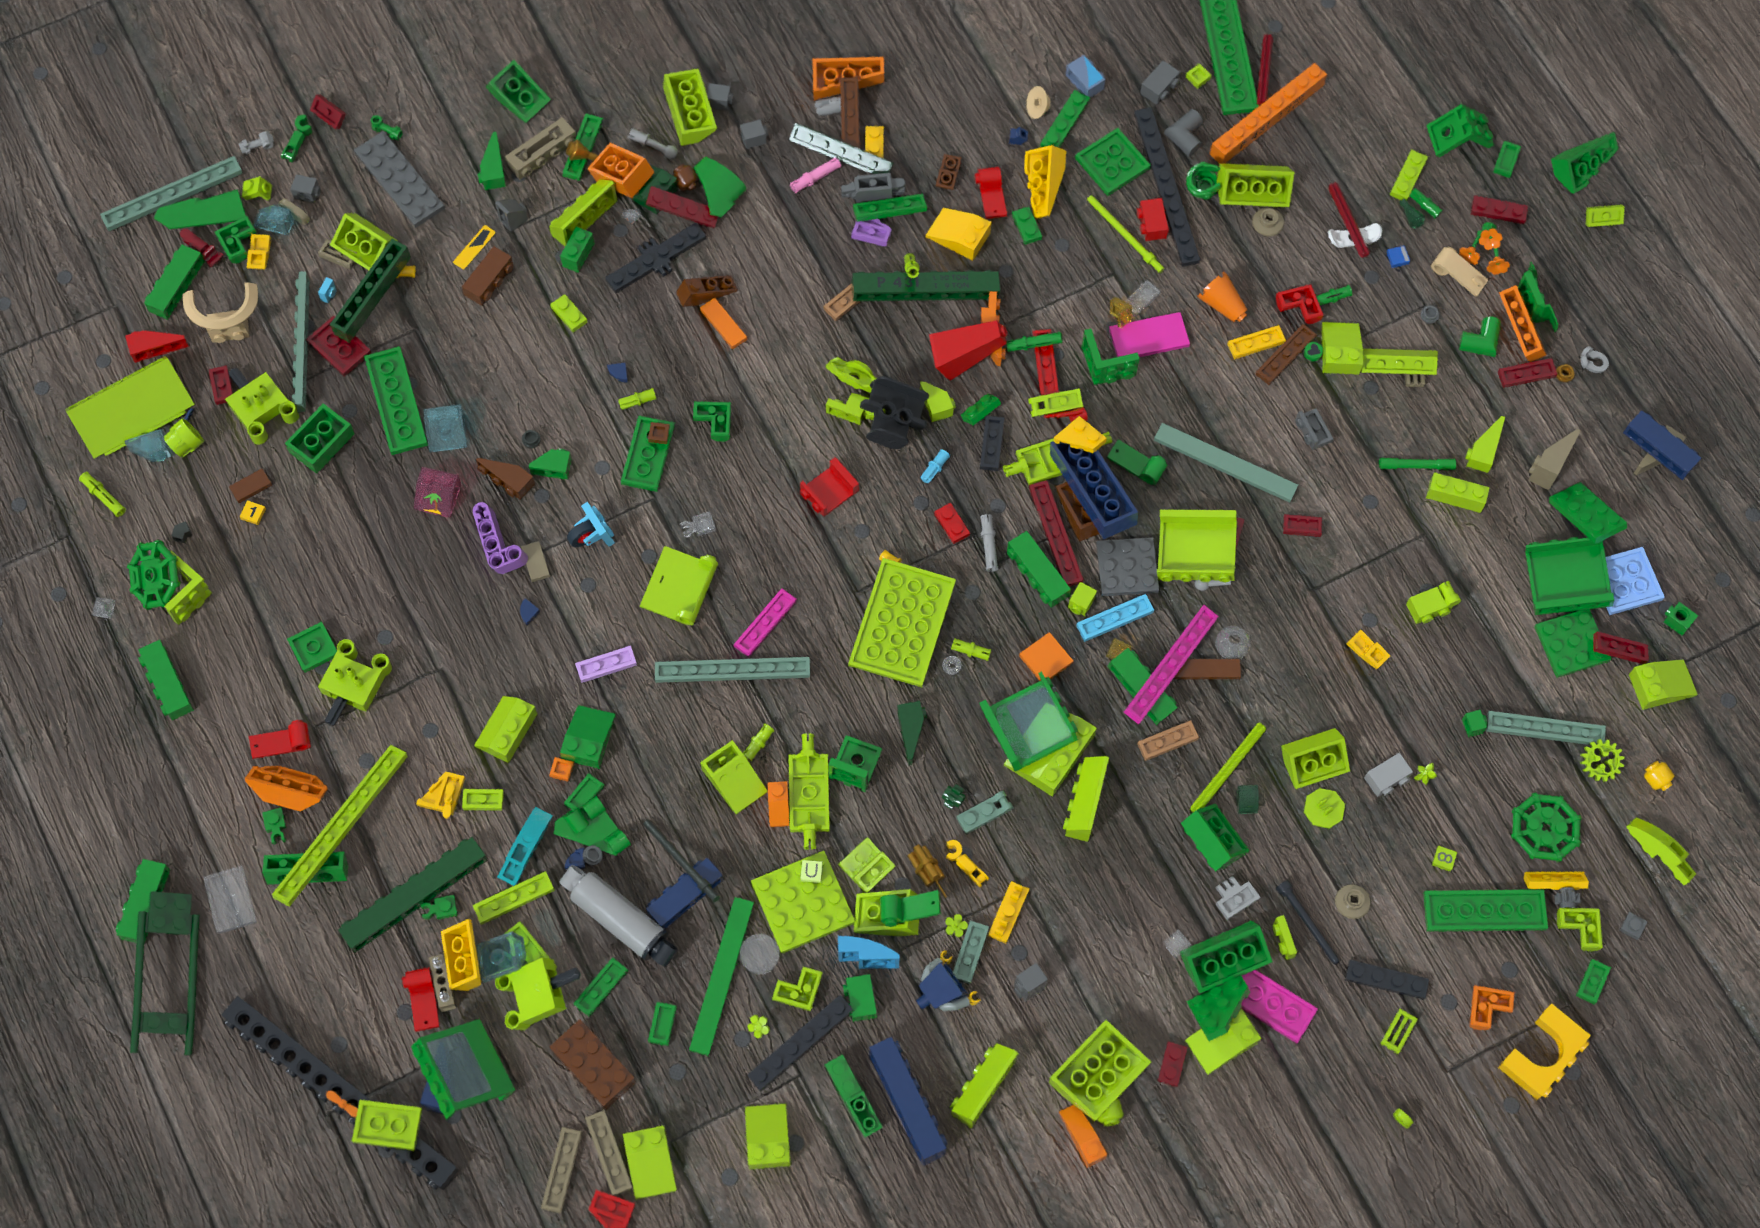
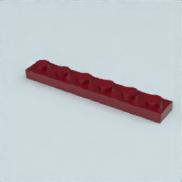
(1055, 533)

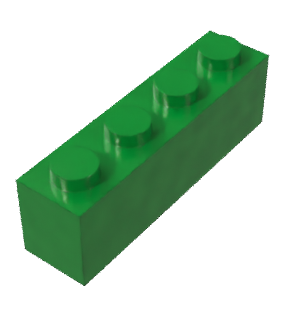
(174, 282)
(1038, 569)
(1133, 676)
(165, 679)
(150, 878)

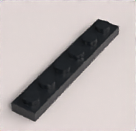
(800, 1043)

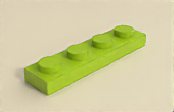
(513, 898)

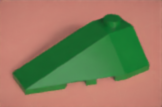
(1580, 163)

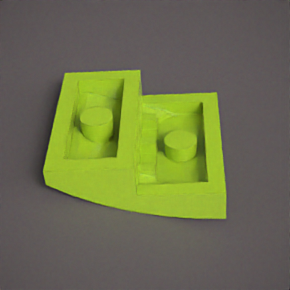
(866, 865)

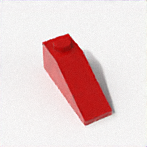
(150, 344)

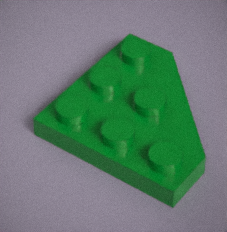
(1218, 1007)

